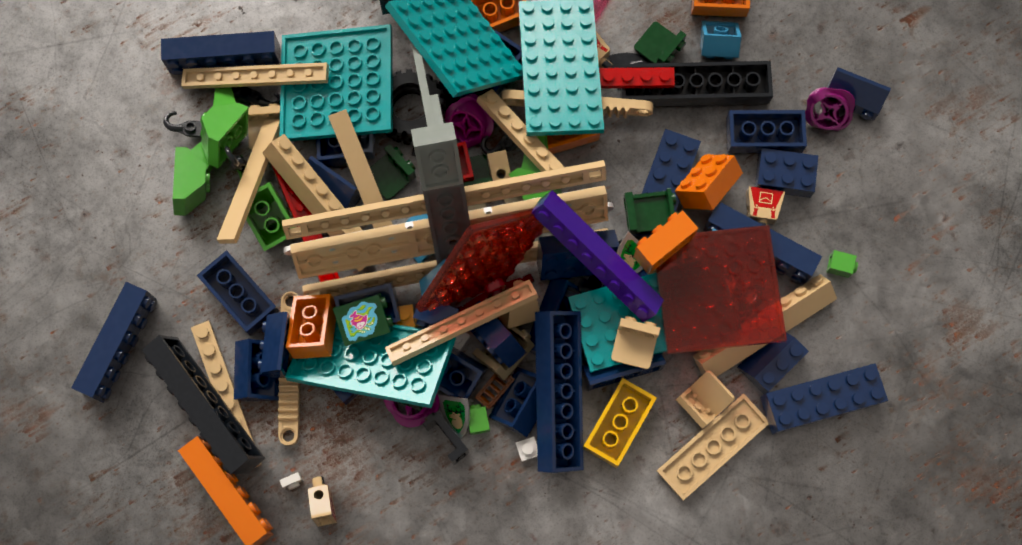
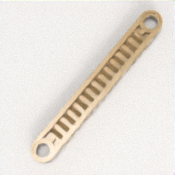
(610, 105)
(288, 395)

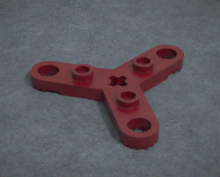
(493, 289)

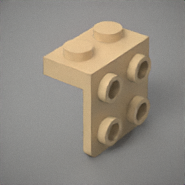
(256, 118)
(635, 343)
(705, 399)

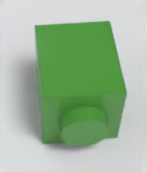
(842, 264)
(478, 420)

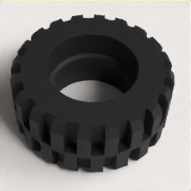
(406, 84)

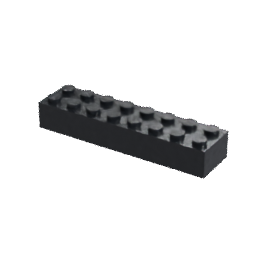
(708, 84)
(203, 405)

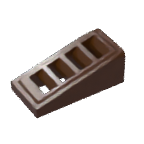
(483, 400)

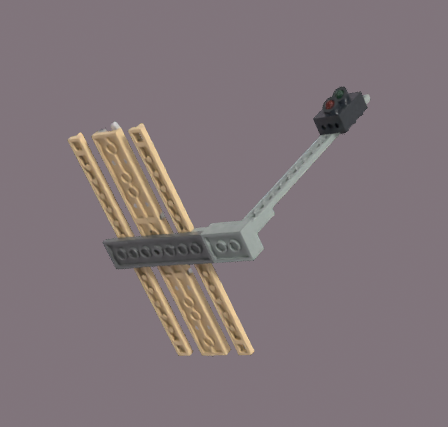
(444, 202)

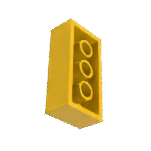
(619, 423)

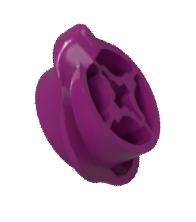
(842, 98)
(469, 120)
(411, 420)

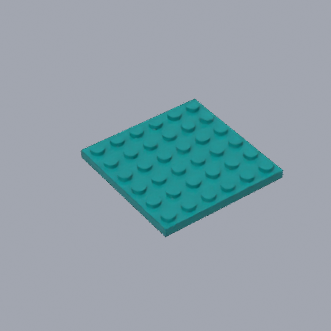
(456, 43)
(357, 81)

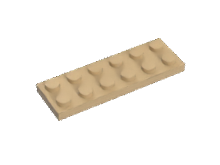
(713, 447)

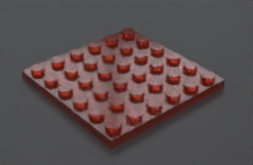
(482, 256)
(721, 292)

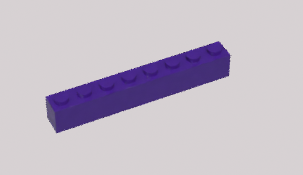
(597, 256)

